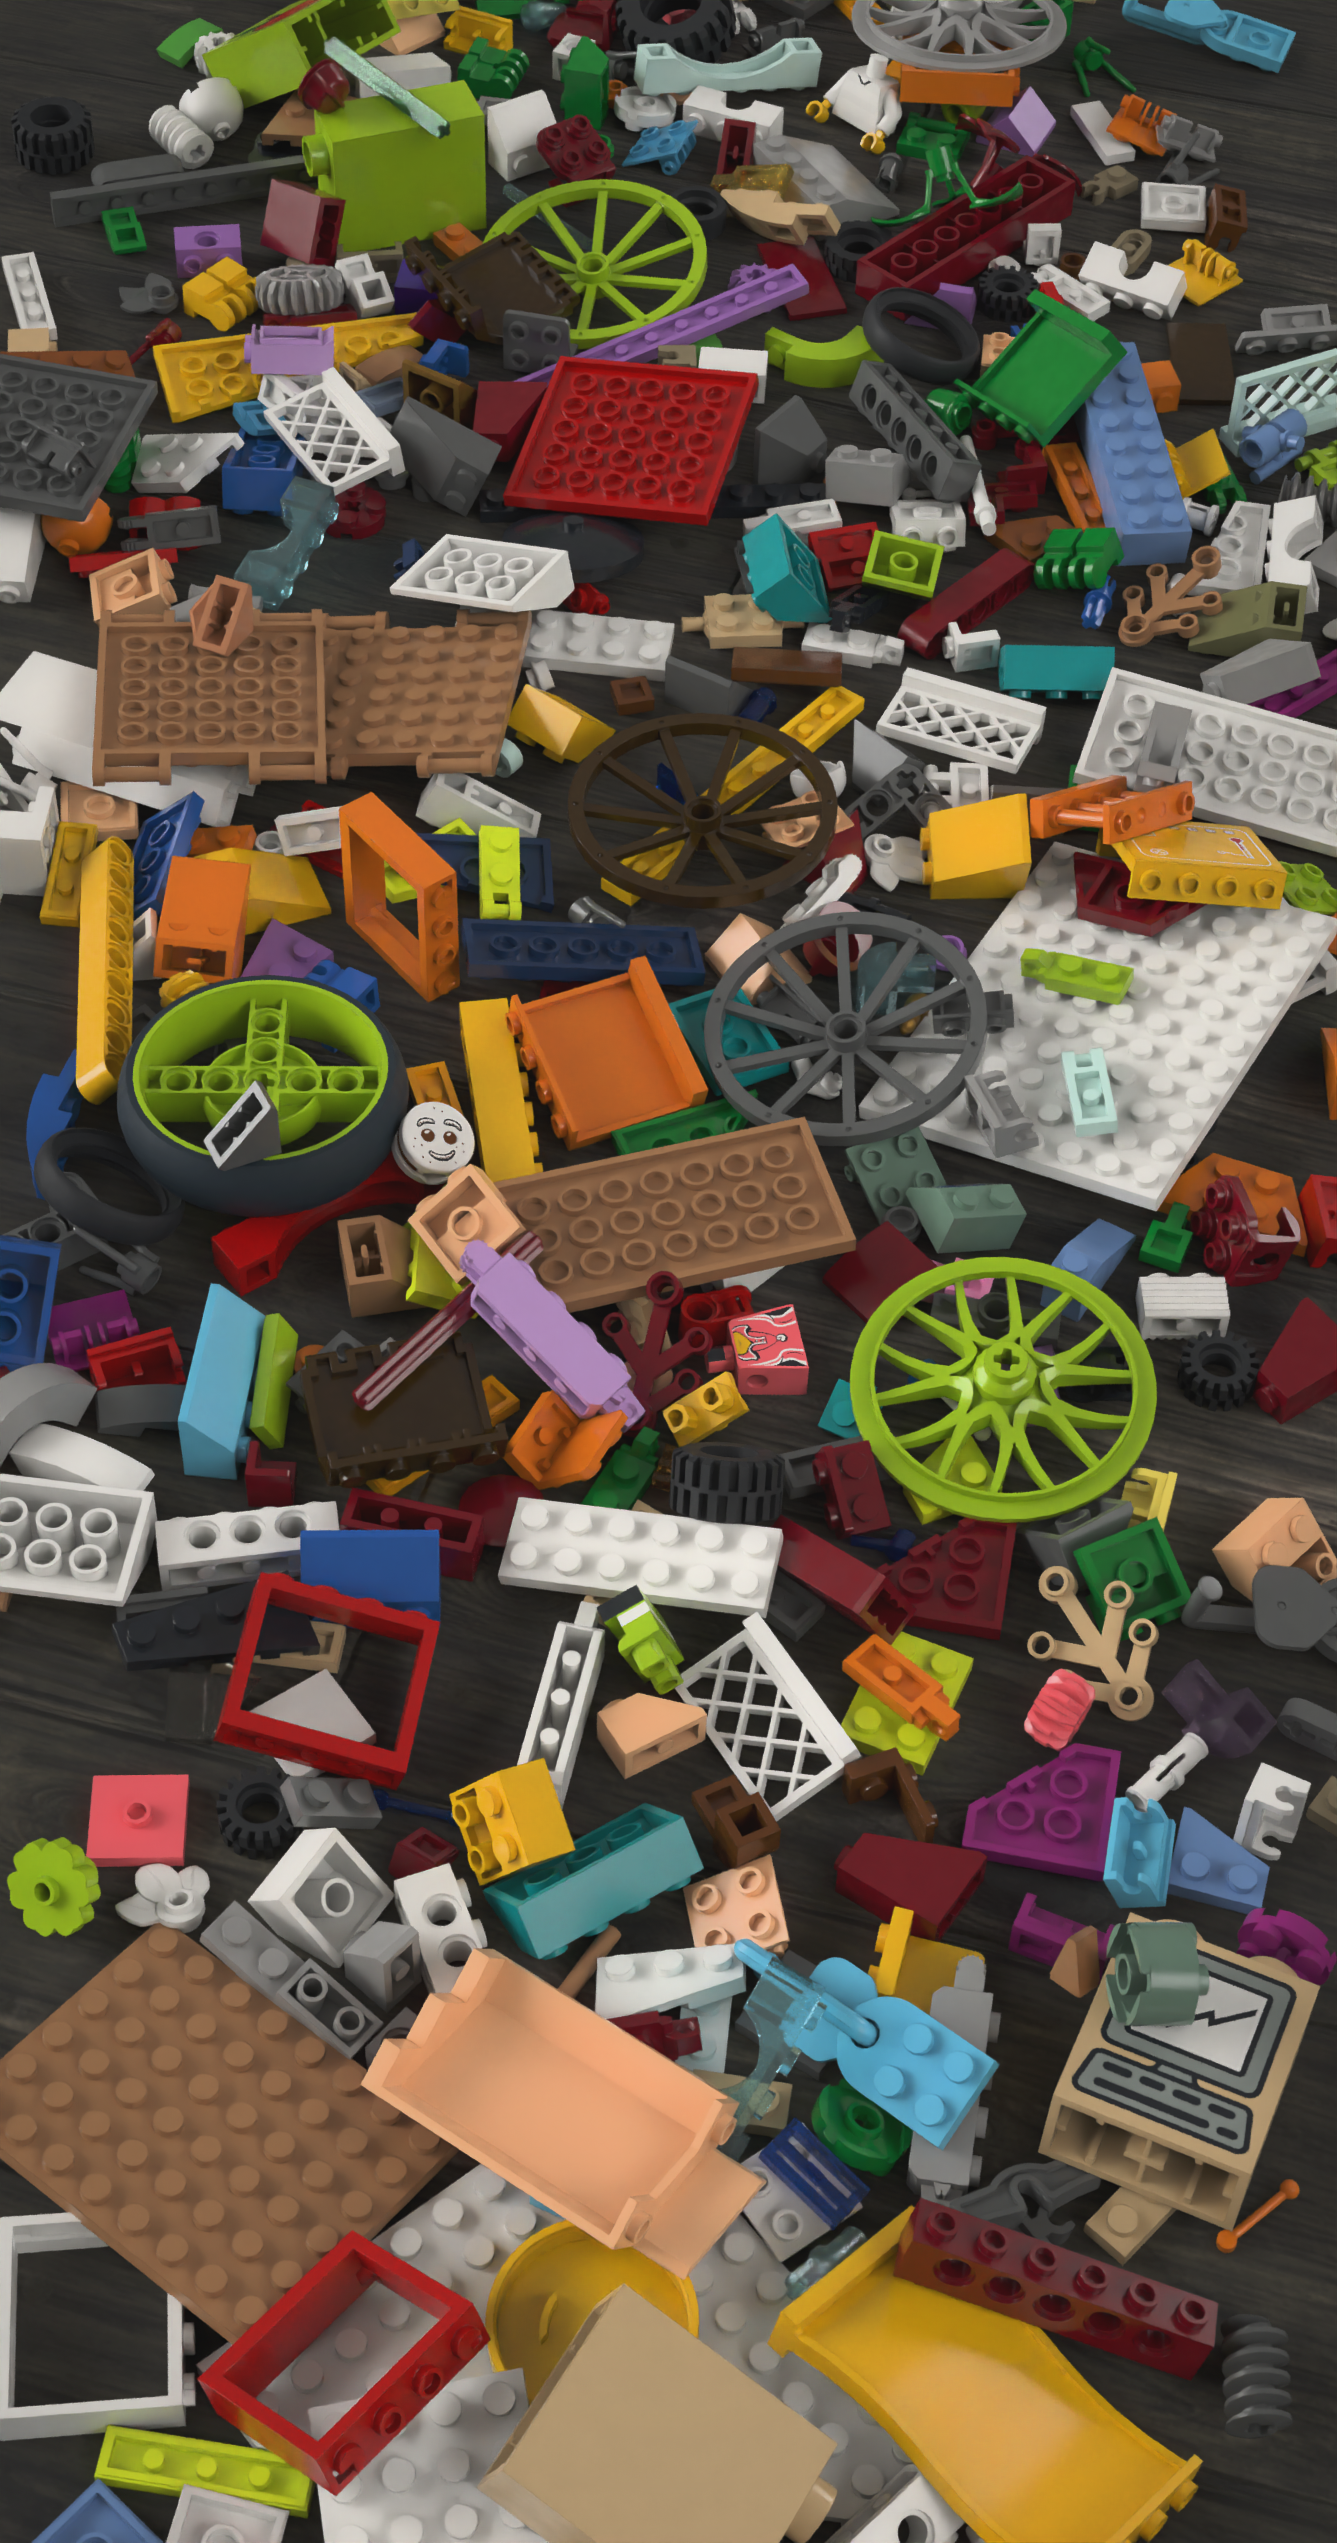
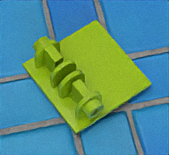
(1308, 889)

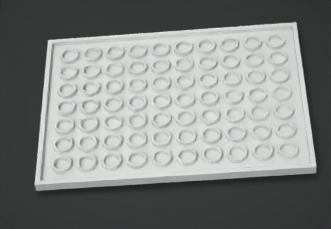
(1171, 1049)

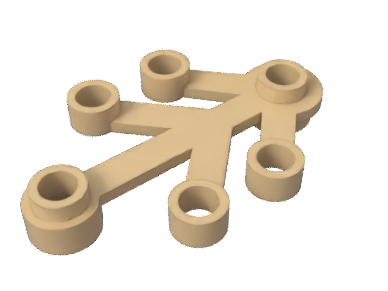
(1101, 1649)

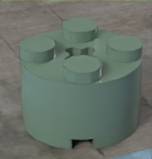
(1155, 1974)

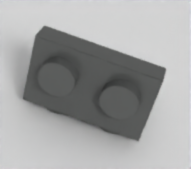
(535, 340)

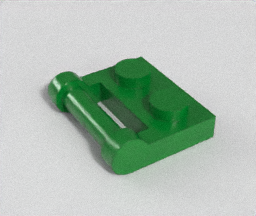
(927, 134)

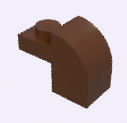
(737, 1822)

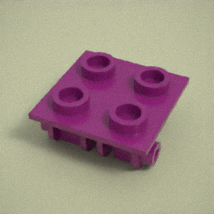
(87, 1325)

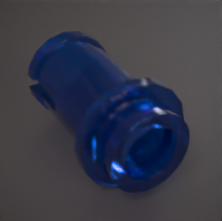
(761, 703)

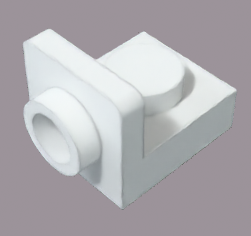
(1042, 244)
(971, 650)

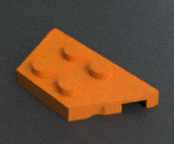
(1264, 1187)

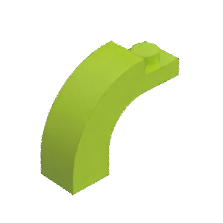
(819, 363)

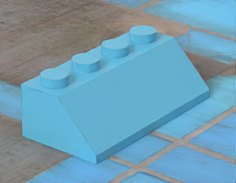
(220, 1387)

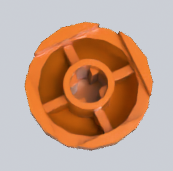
(75, 536)

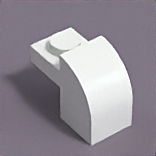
(364, 288)

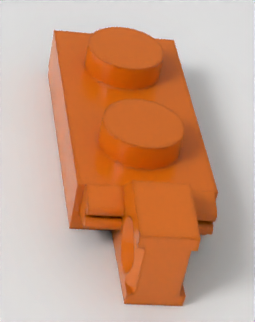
(902, 1686)

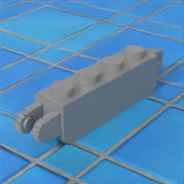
(967, 2012)

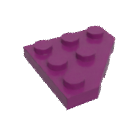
(1051, 1815)

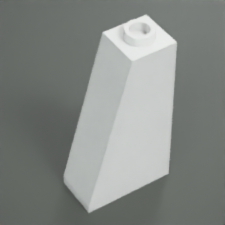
(407, 70)
(20, 554)

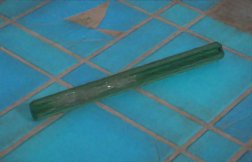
(387, 88)

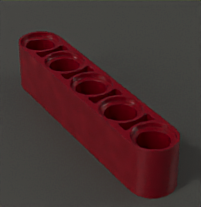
(967, 602)

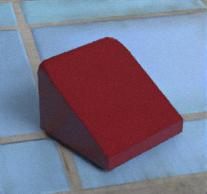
(421, 1852)

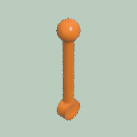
(1227, 2240)

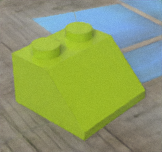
(903, 565)

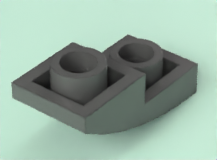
(137, 1407)

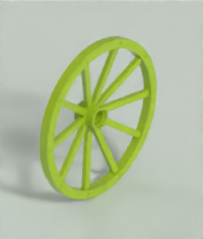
(597, 273)

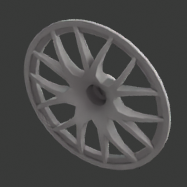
(966, 23)

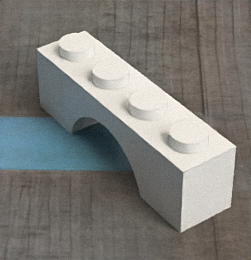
(1293, 532)

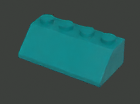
(604, 1877)

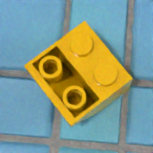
(511, 1821)

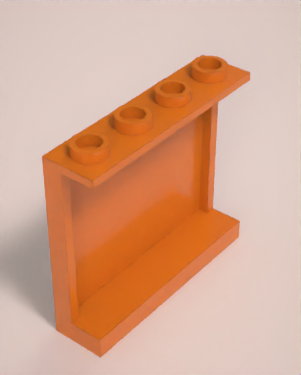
(606, 1055)

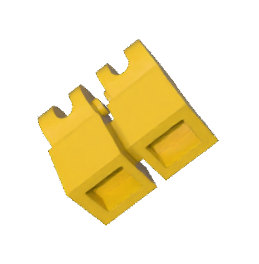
(221, 295)

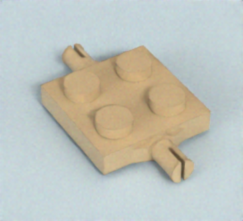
(737, 622)

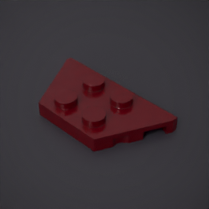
(1104, 900)

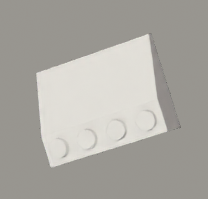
(489, 575)
(73, 1539)

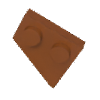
(1027, 535)

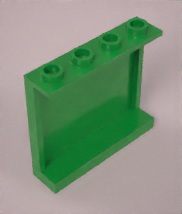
(1045, 371)

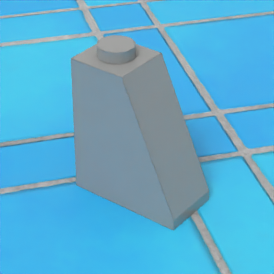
(1262, 671)

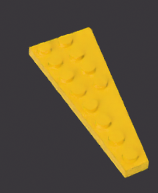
(213, 375)

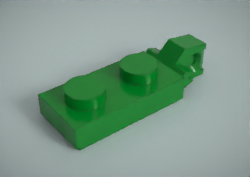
(626, 1474)

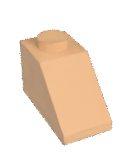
(648, 1731)

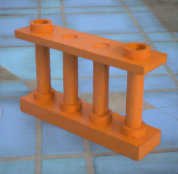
(1112, 807)

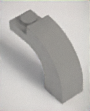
(1162, 747)
(40, 1395)

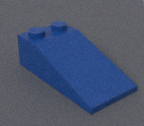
(259, 474)

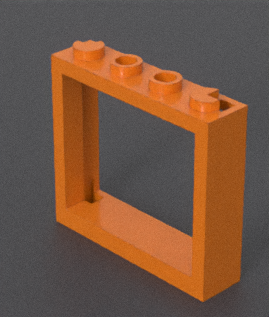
(959, 87)
(377, 834)

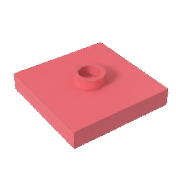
(138, 1820)

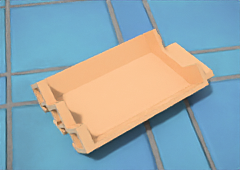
(570, 2112)

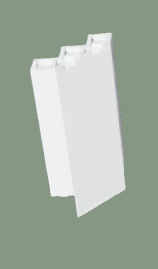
(57, 719)

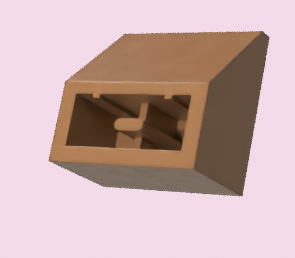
(375, 1265)

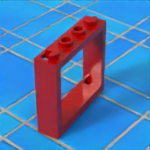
(308, 1745)
(304, 2315)

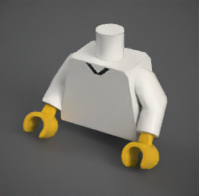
(866, 100)

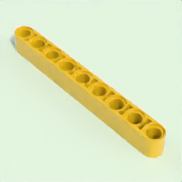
(105, 969)

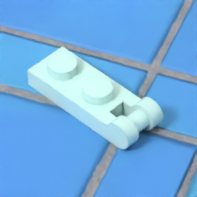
(1089, 1092)

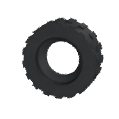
(852, 236)

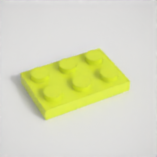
(878, 1728)

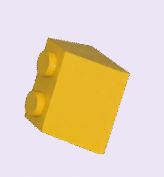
(556, 725)

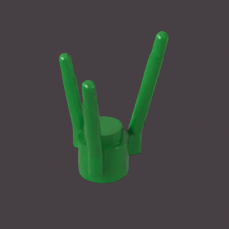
(1089, 56)

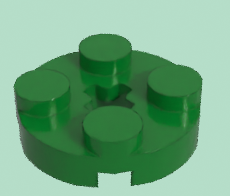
(869, 2148)

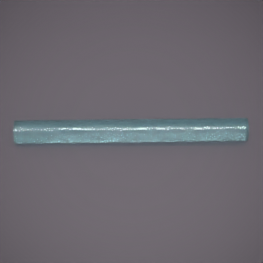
(517, 196)

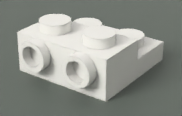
(930, 522)

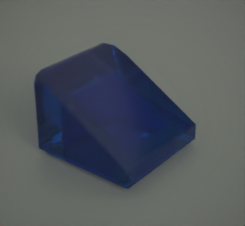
(667, 783)

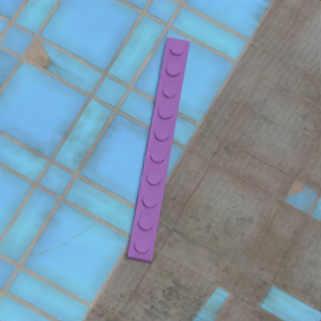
(697, 321)

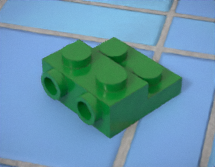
(1145, 1564)

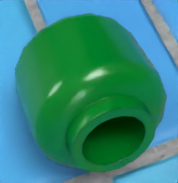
(951, 408)

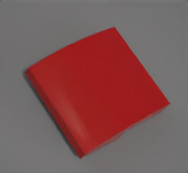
(842, 554)

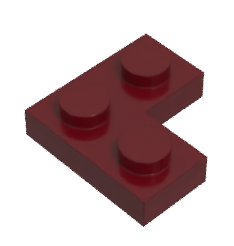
(1014, 495)

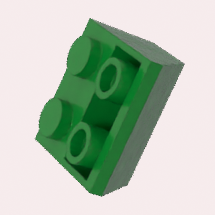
(586, 83)

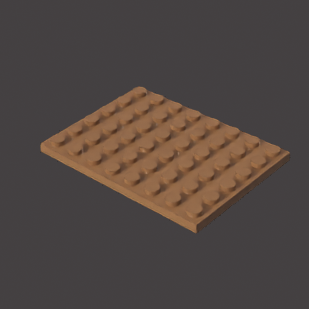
(205, 2130)

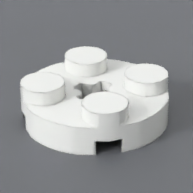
(644, 111)

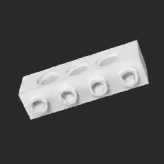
(228, 1555)
(435, 1897)
(906, 2497)

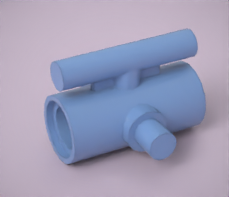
(1273, 444)

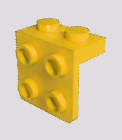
(913, 1965)

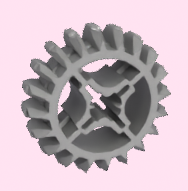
(299, 289)

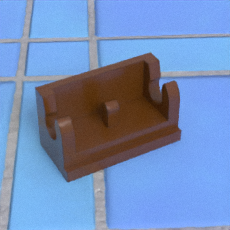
(1225, 216)

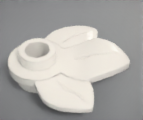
(894, 860)
(167, 1896)

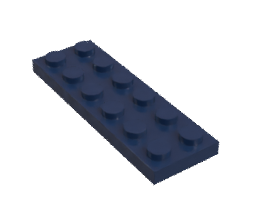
(578, 951)

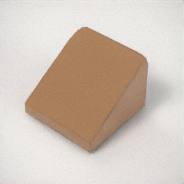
(1078, 1963)

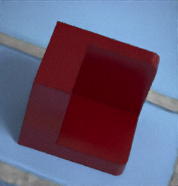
(1033, 468)
(269, 1481)

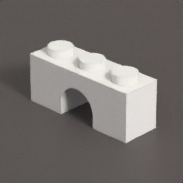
(710, 111)
(1154, 294)

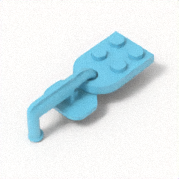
(1221, 30)
(889, 2048)

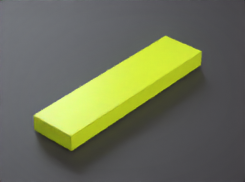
(167, 2462)

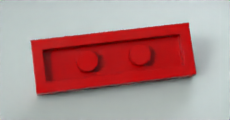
(92, 562)

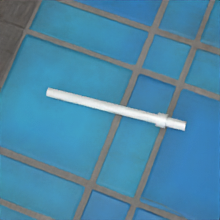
(984, 510)

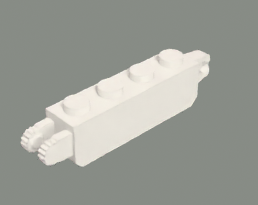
(565, 1696)

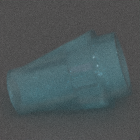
(540, 14)

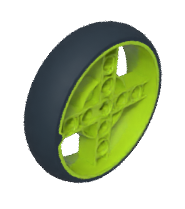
(267, 1013)

